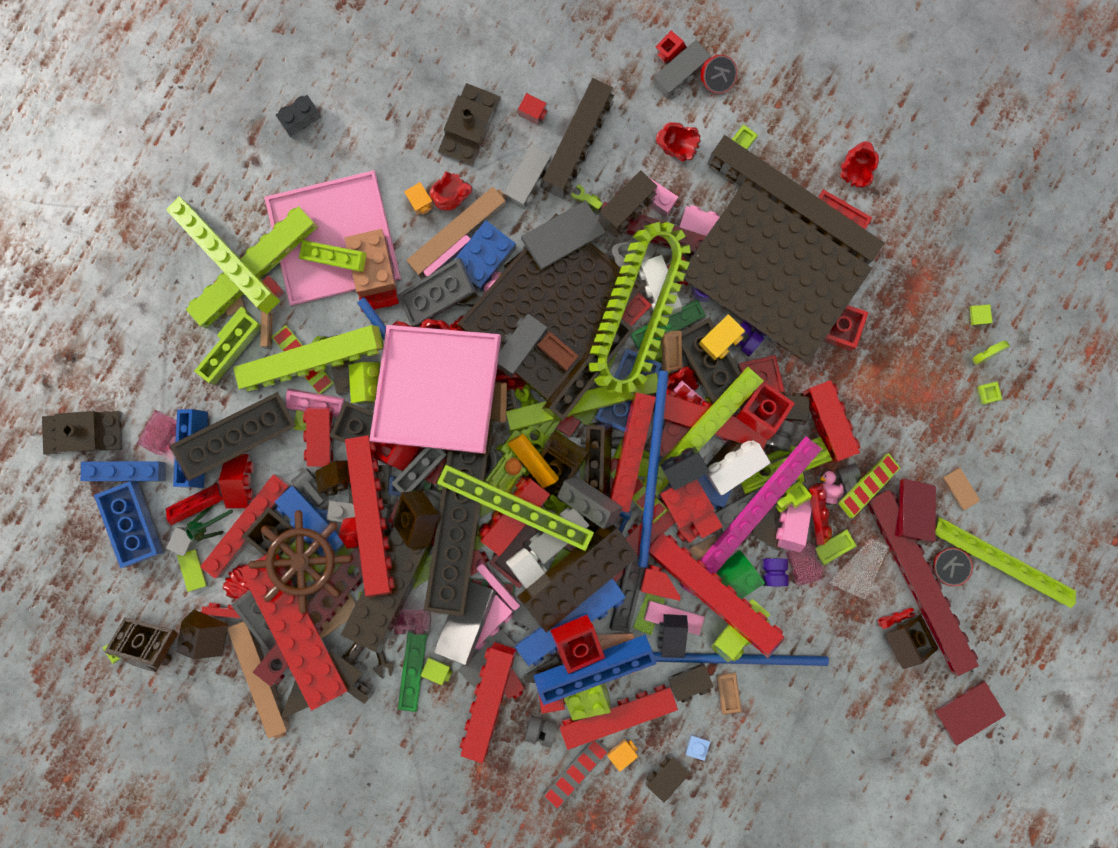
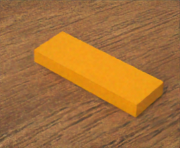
(533, 460)

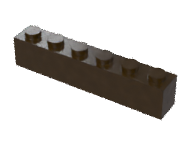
(581, 377)
(598, 460)

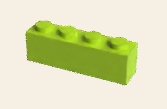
(228, 349)

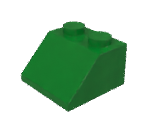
(740, 575)

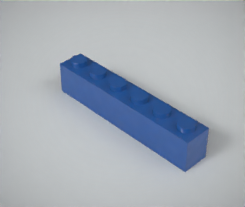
(540, 643)
(618, 662)

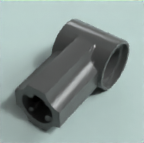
(848, 476)
(307, 484)

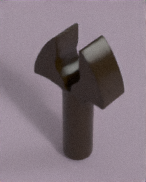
(382, 661)

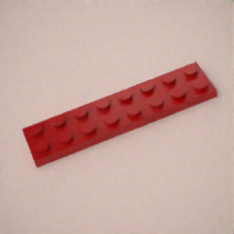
(297, 639)

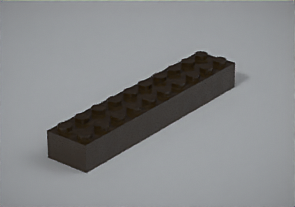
(742, 166)
(456, 538)

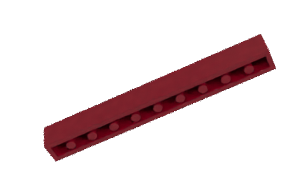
(923, 586)

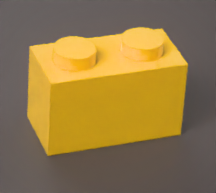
(721, 337)

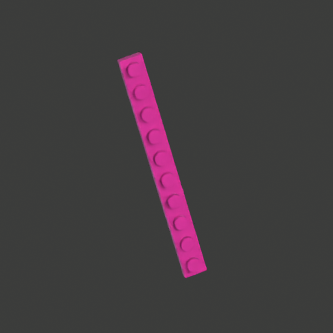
(759, 505)

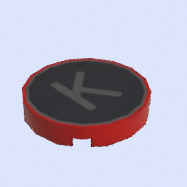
(719, 73)
(952, 566)

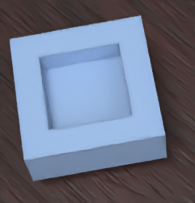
(697, 747)

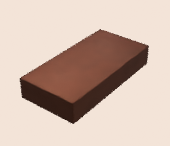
(557, 351)

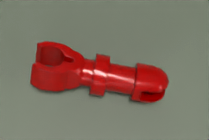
(888, 621)

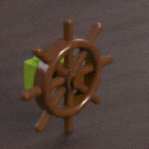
(300, 560)

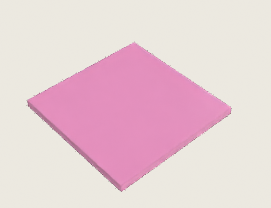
(339, 210)
(435, 388)

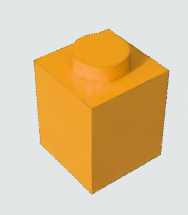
(419, 199)
(623, 754)

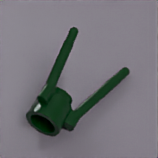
(196, 530)

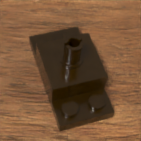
(468, 124)
(81, 432)
(563, 458)
(142, 644)
(352, 671)

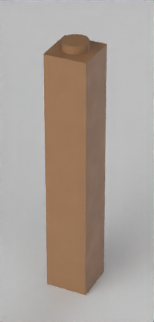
(464, 224)
(264, 696)

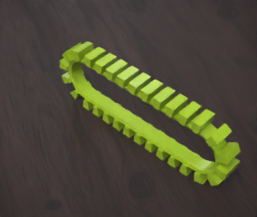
(673, 275)

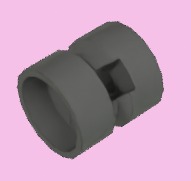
(781, 439)
(533, 732)

